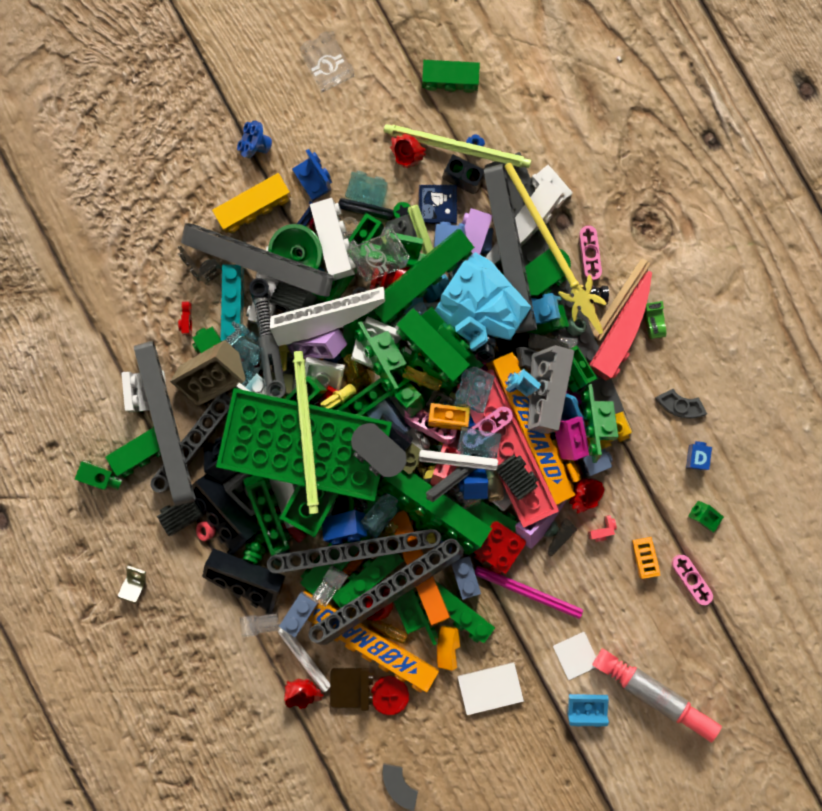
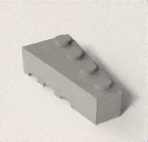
(552, 370)

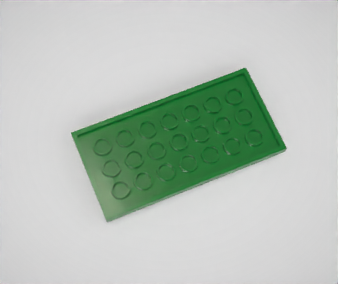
(266, 442)

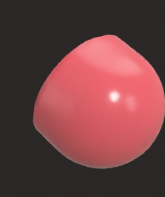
(210, 531)

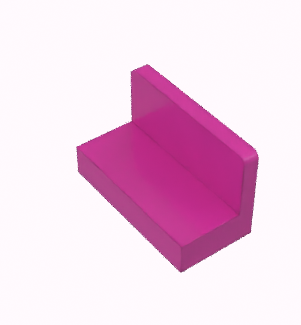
(572, 439)

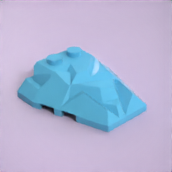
(484, 295)

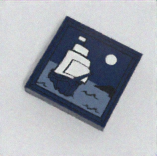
(438, 203)

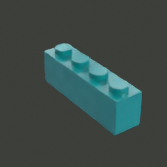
(232, 298)

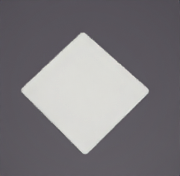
(575, 655)

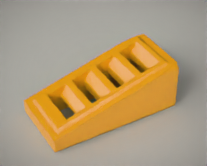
(573, 471)
(655, 572)

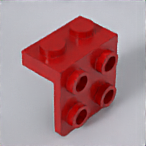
(500, 548)

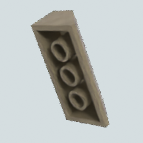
(210, 373)

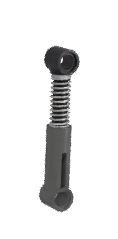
(269, 349)

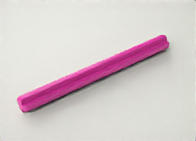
(528, 592)

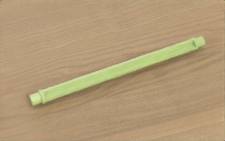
(461, 147)
(306, 436)

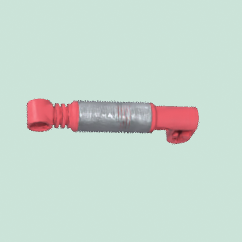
(657, 695)

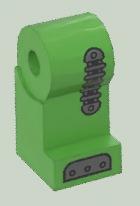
(655, 320)

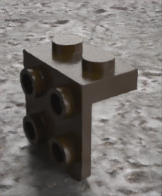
(351, 688)

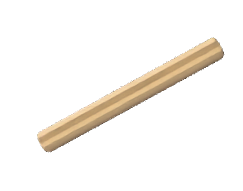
(622, 297)

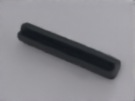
(364, 208)

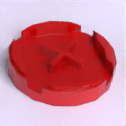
(390, 695)

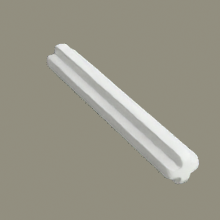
(458, 460)
(305, 660)

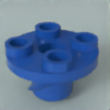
(254, 140)

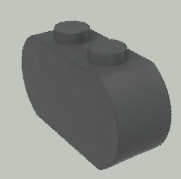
(378, 450)

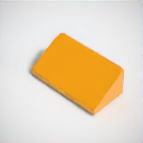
(448, 416)

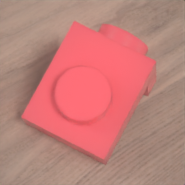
(600, 534)

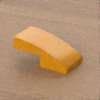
(447, 643)

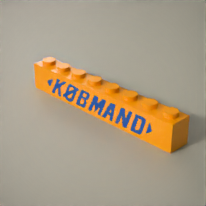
(539, 443)
(380, 649)

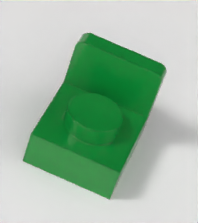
(706, 516)

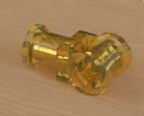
(357, 374)

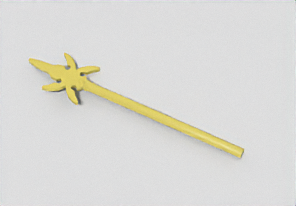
(581, 296)

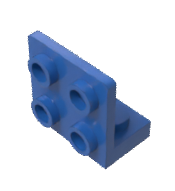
(312, 177)

